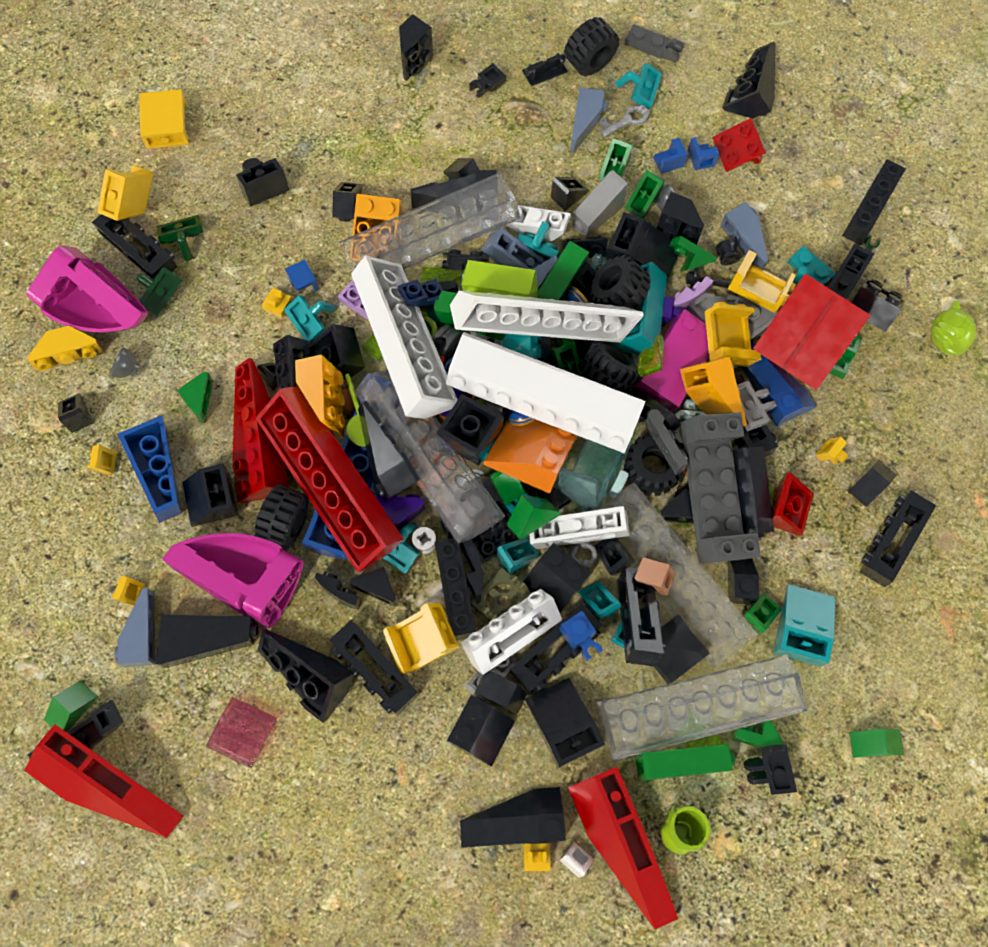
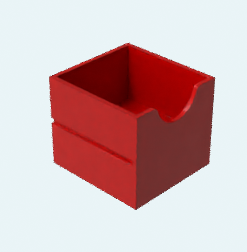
(811, 331)

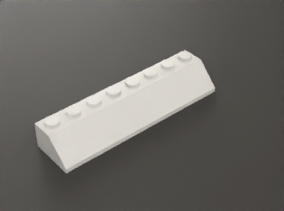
(542, 317)
(403, 340)
(544, 392)

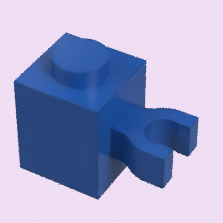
(578, 633)

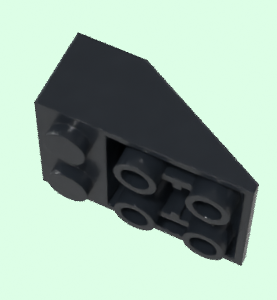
(642, 243)
(499, 533)
(564, 722)

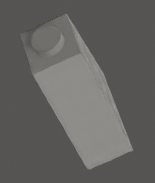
(600, 204)

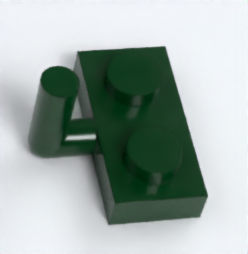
(178, 232)
(159, 290)

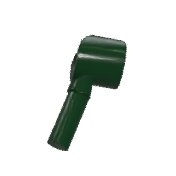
(868, 246)

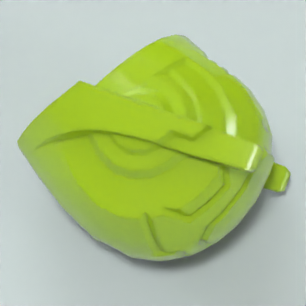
(953, 330)
(685, 830)

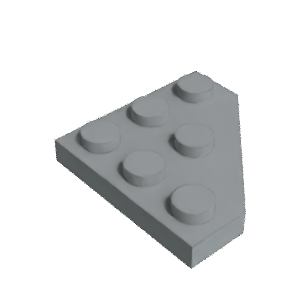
(757, 322)

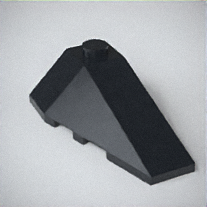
(756, 87)
(433, 191)
(389, 469)
(314, 676)
(520, 820)

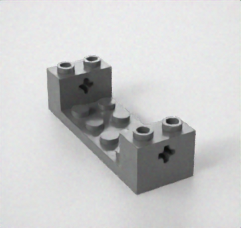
(715, 488)

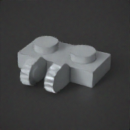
(754, 411)

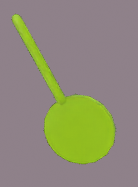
(354, 427)

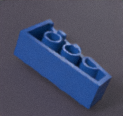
(152, 461)

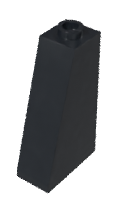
(753, 490)
(200, 636)

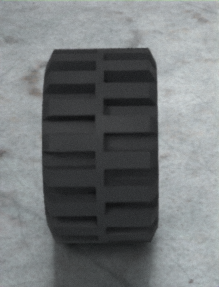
(591, 46)
(620, 283)
(609, 367)
(641, 476)
(282, 516)

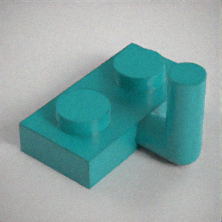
(646, 84)
(535, 242)
(807, 263)
(306, 318)
(404, 555)

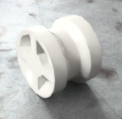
(424, 546)

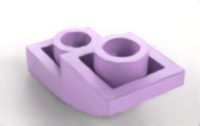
(688, 296)
(351, 299)

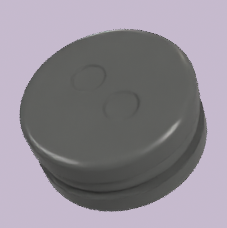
(447, 341)

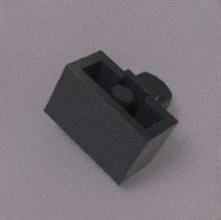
(261, 180)

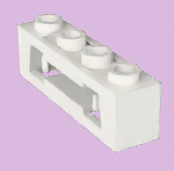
(582, 528)
(511, 631)

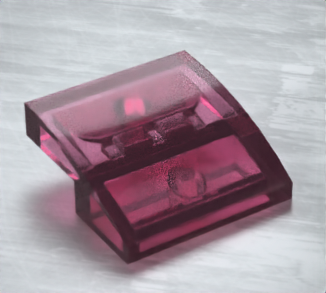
(241, 732)

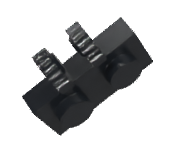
(778, 770)

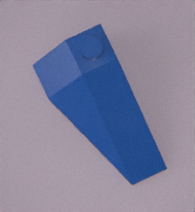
(789, 394)

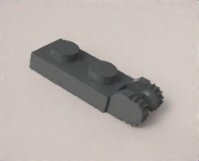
(653, 43)
(666, 442)

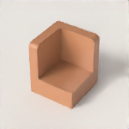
(656, 574)

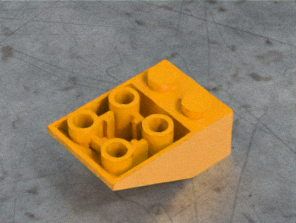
(373, 211)
(713, 387)
(323, 390)

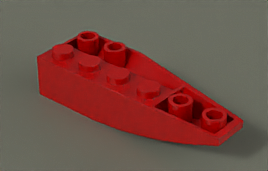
(254, 457)
(95, 784)
(623, 844)

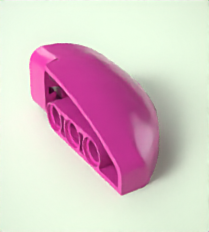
(84, 294)
(239, 571)

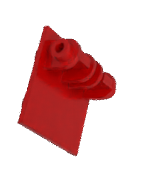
(739, 145)

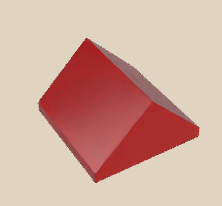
(791, 505)

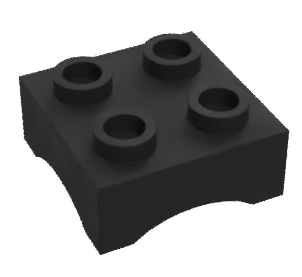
(681, 650)

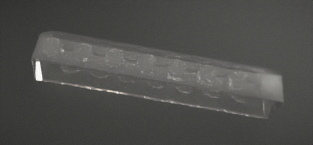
(436, 225)
(443, 474)
(693, 591)
(701, 706)

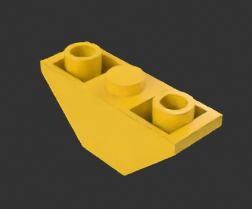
(63, 347)

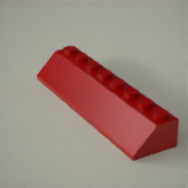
(328, 478)

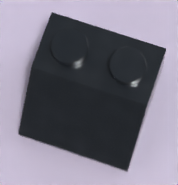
(340, 348)
(470, 429)
(557, 576)
(480, 730)

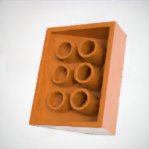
(531, 453)

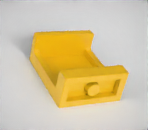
(163, 118)
(125, 193)
(760, 285)
(729, 333)
(421, 638)

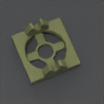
(501, 577)

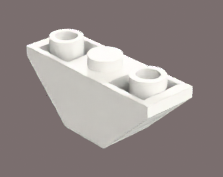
(532, 218)

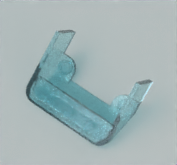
(591, 475)

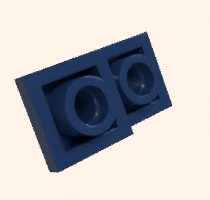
(420, 294)

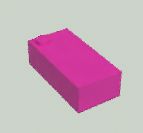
(683, 347)

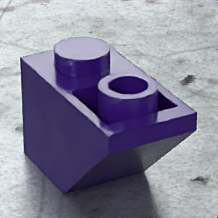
(403, 509)

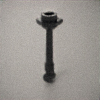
(694, 276)

